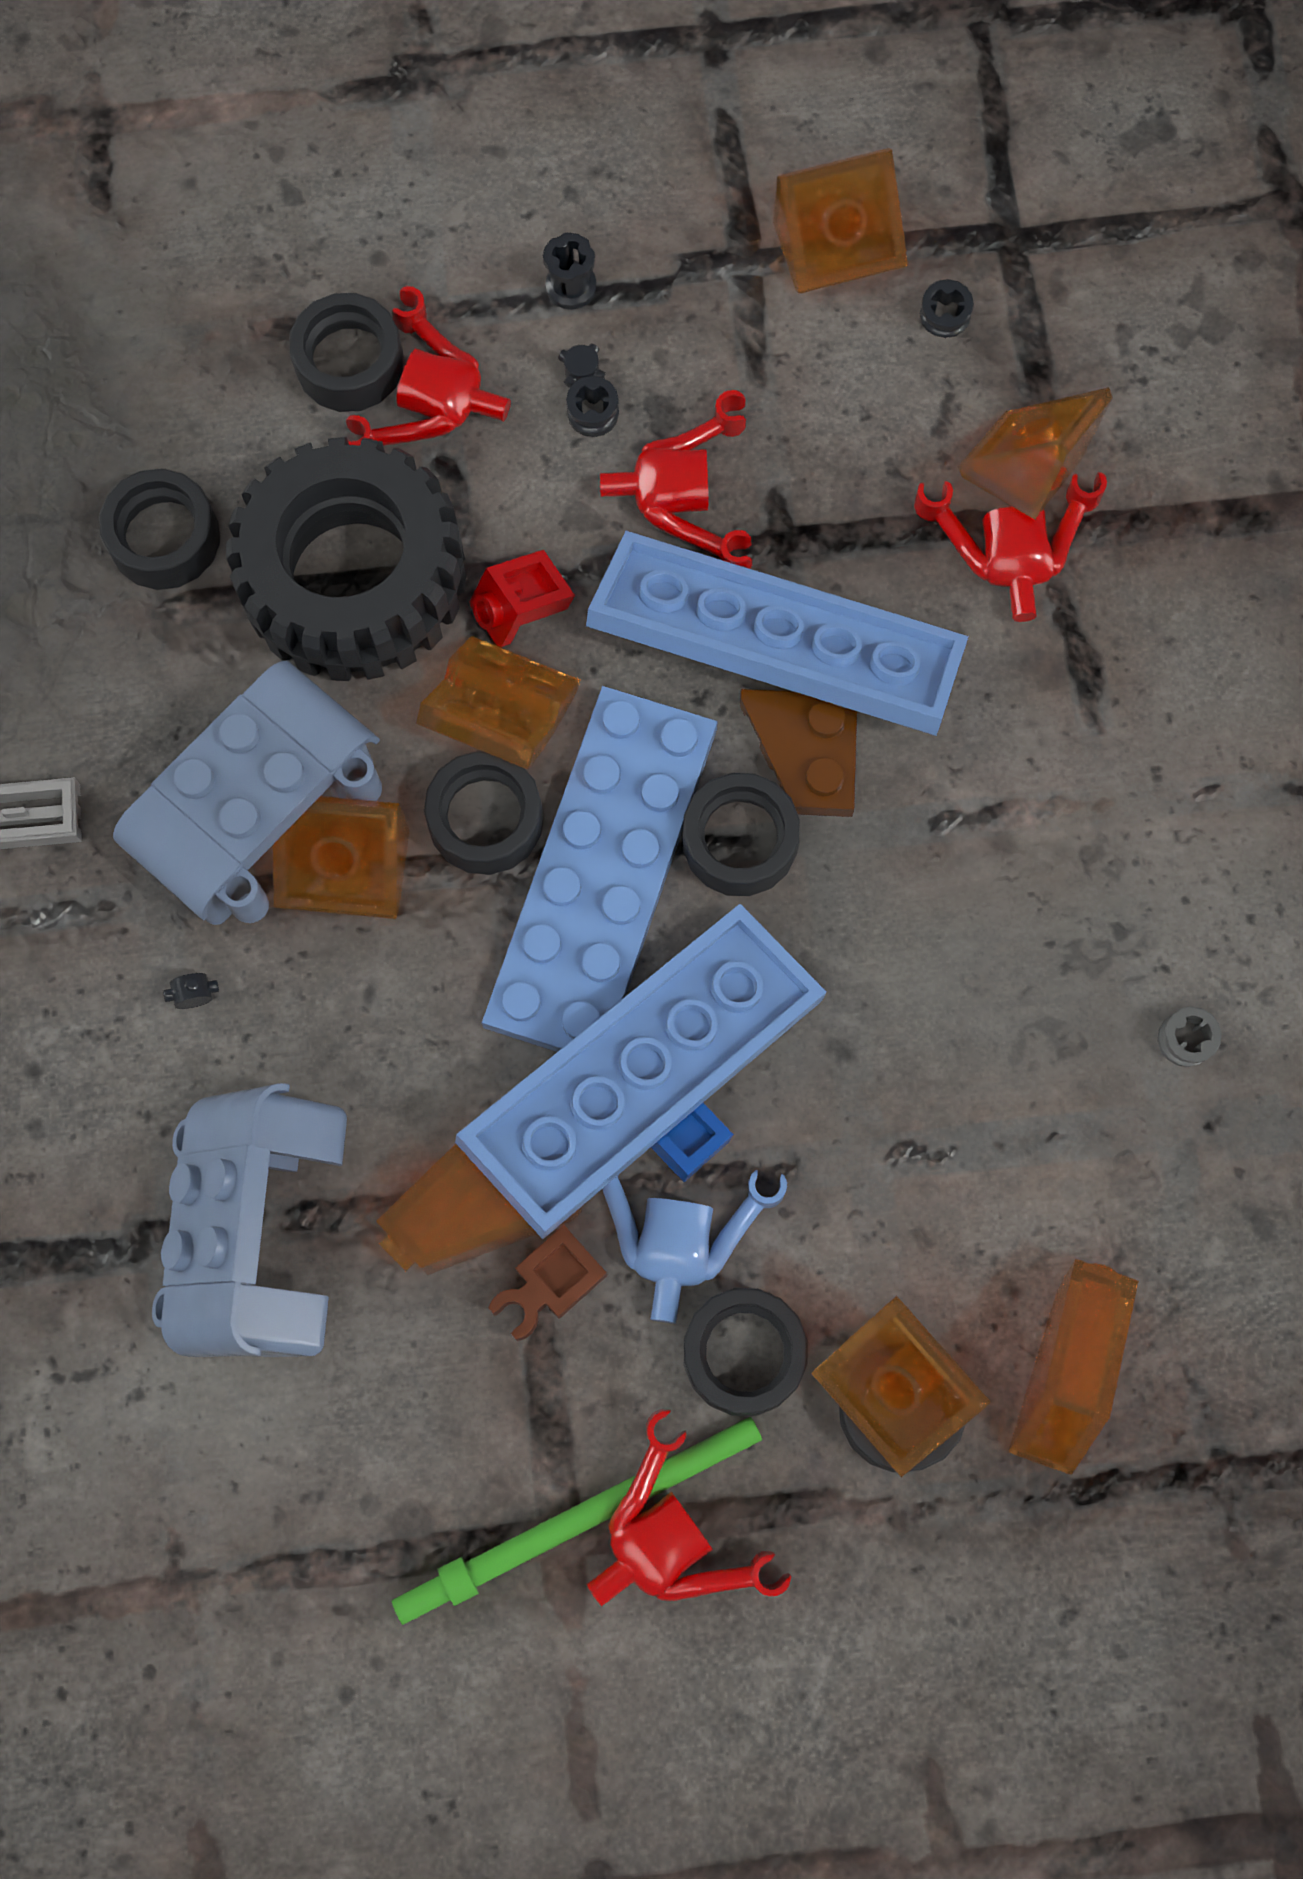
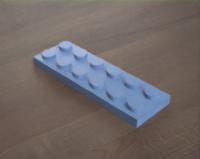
(778, 632)
(600, 870)
(639, 1070)

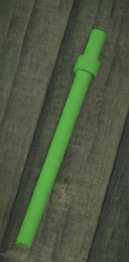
(460, 1579)

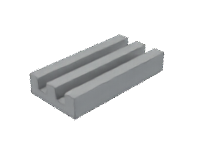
(41, 835)

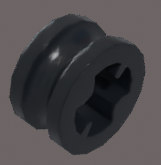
(946, 292)
(593, 390)

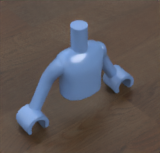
(676, 1241)

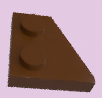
(807, 747)

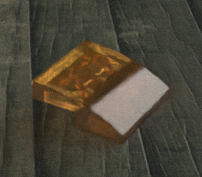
(498, 702)

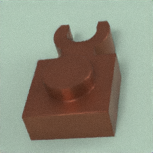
(556, 1277)

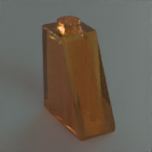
(451, 1217)
(1076, 1367)

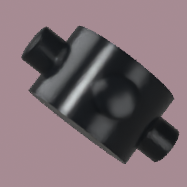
(580, 362)
(190, 990)

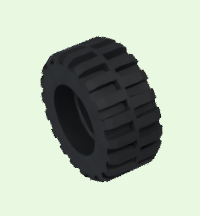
(331, 490)

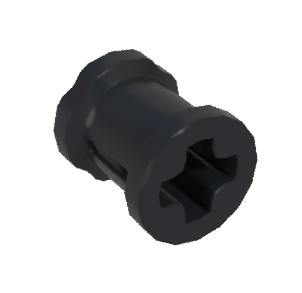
(563, 268)

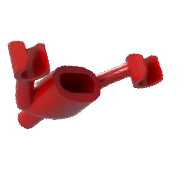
(432, 385)
(675, 480)
(1014, 542)
(665, 1542)

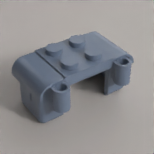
(244, 790)
(218, 1222)

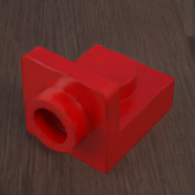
(519, 594)

